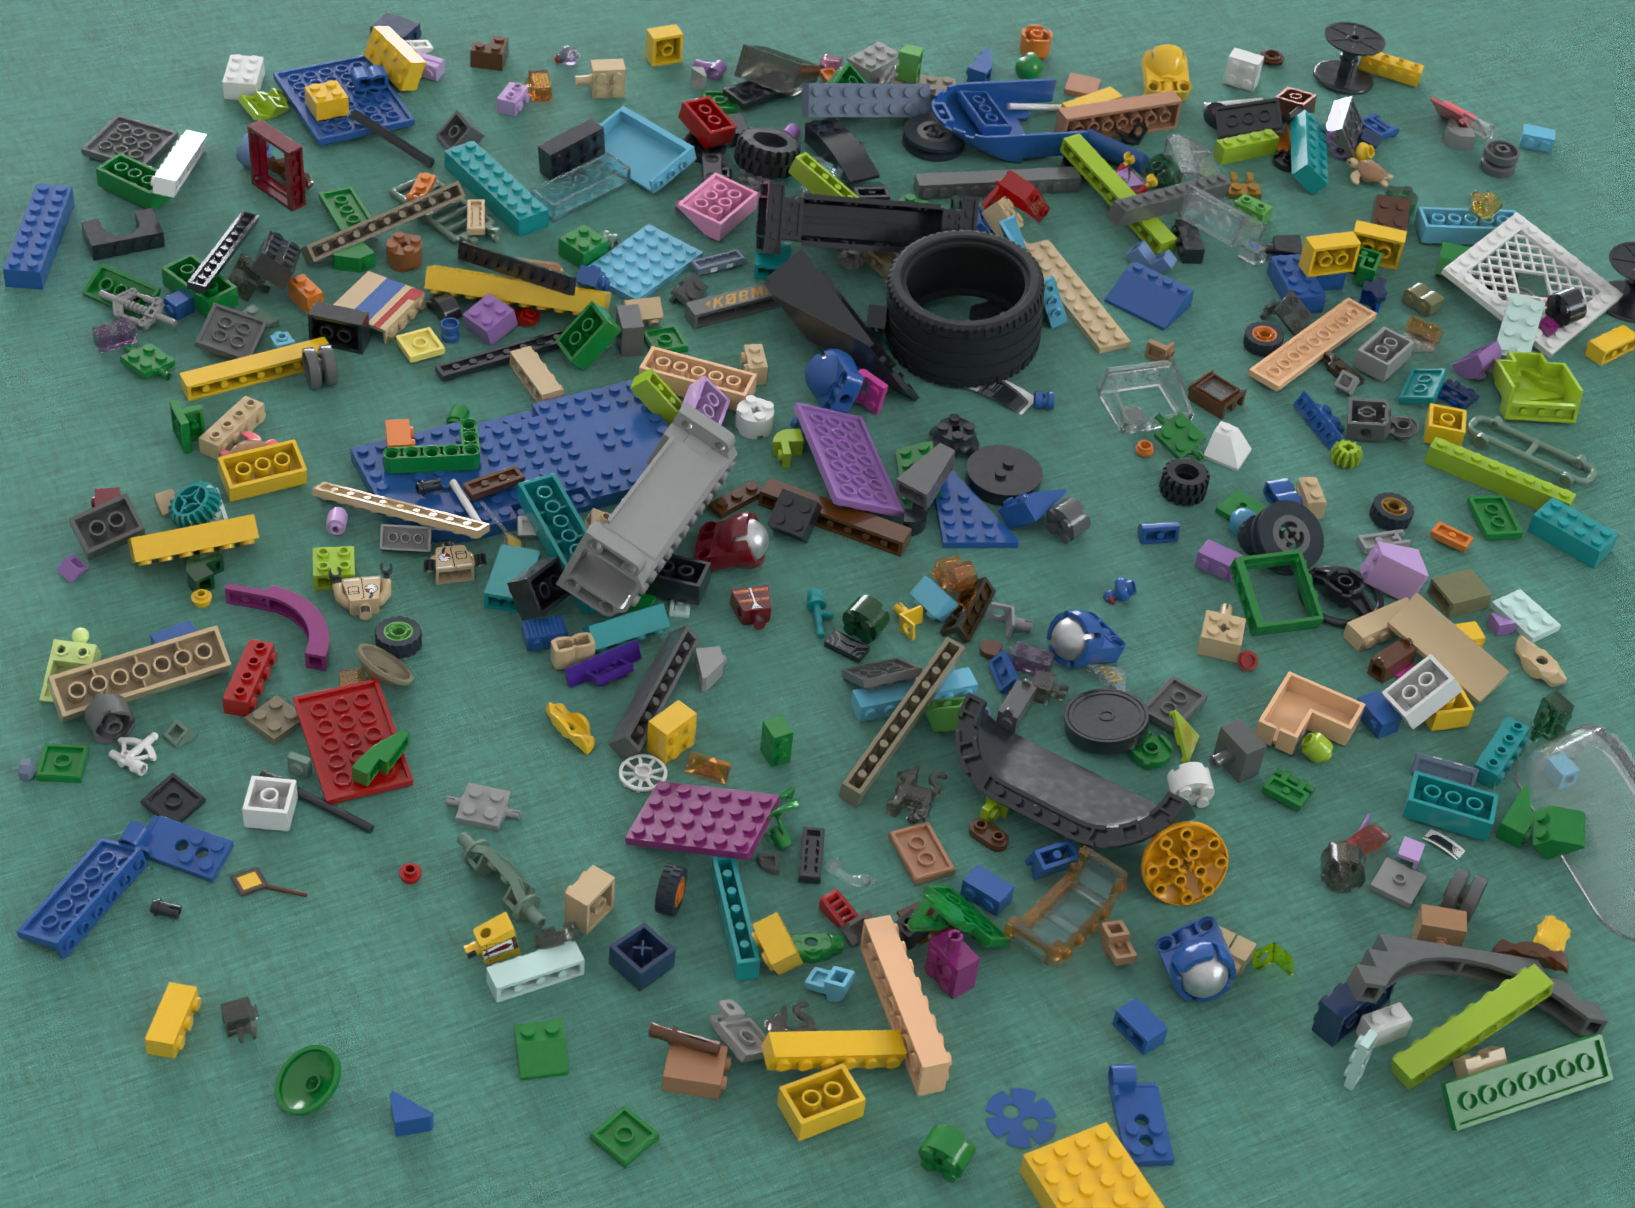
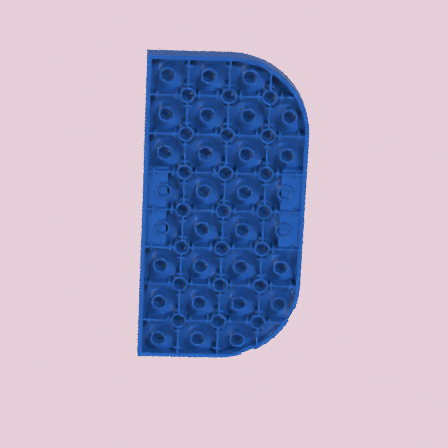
(589, 439)

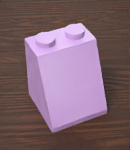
(1394, 570)

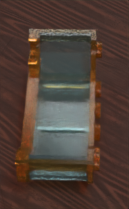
(1070, 909)

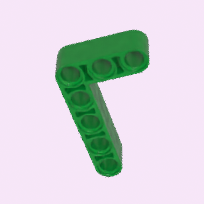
(437, 457)

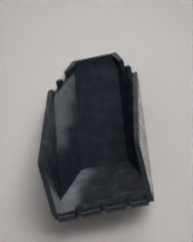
(830, 320)

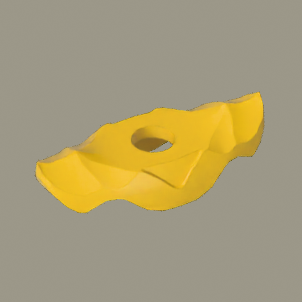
(562, 719)

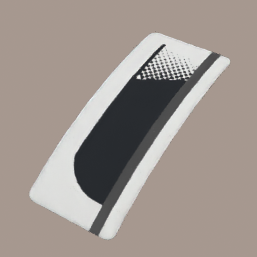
(1444, 843)

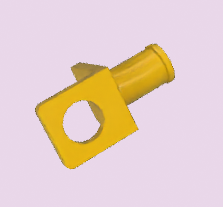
(908, 619)

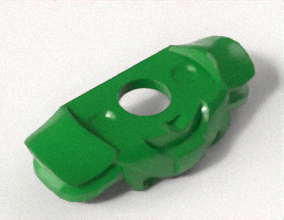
(826, 945)

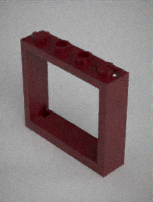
(293, 194)

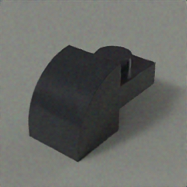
(444, 306)
(915, 519)

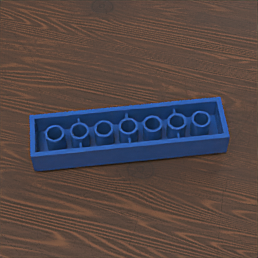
(38, 236)

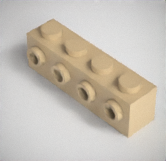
(229, 428)

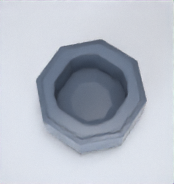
(26, 768)

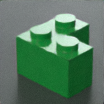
(1367, 265)

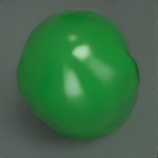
(1028, 67)

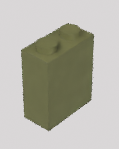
(1459, 593)

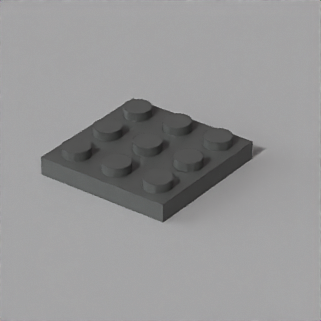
(230, 332)
(882, 672)

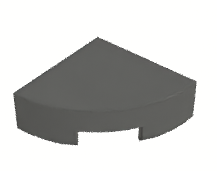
(768, 862)

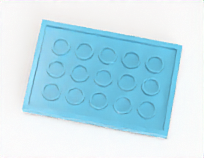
(645, 262)

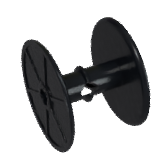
(1353, 41)
(1623, 261)

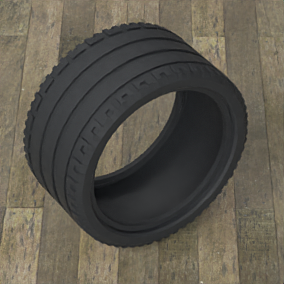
(959, 350)

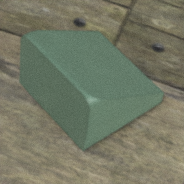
(179, 733)

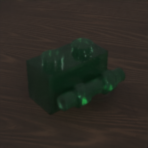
(1551, 717)

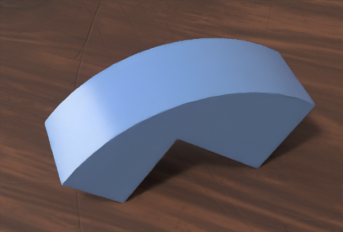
(1143, 254)

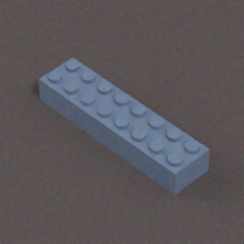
(865, 99)

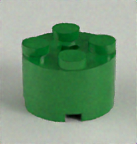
(946, 1151)

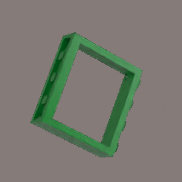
(1248, 600)

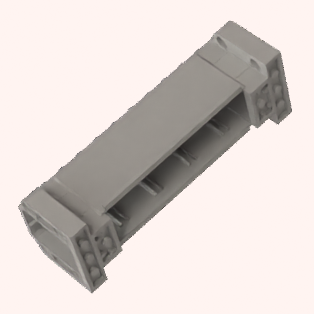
(653, 517)

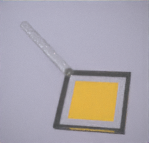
(508, 537)

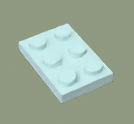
(1530, 618)

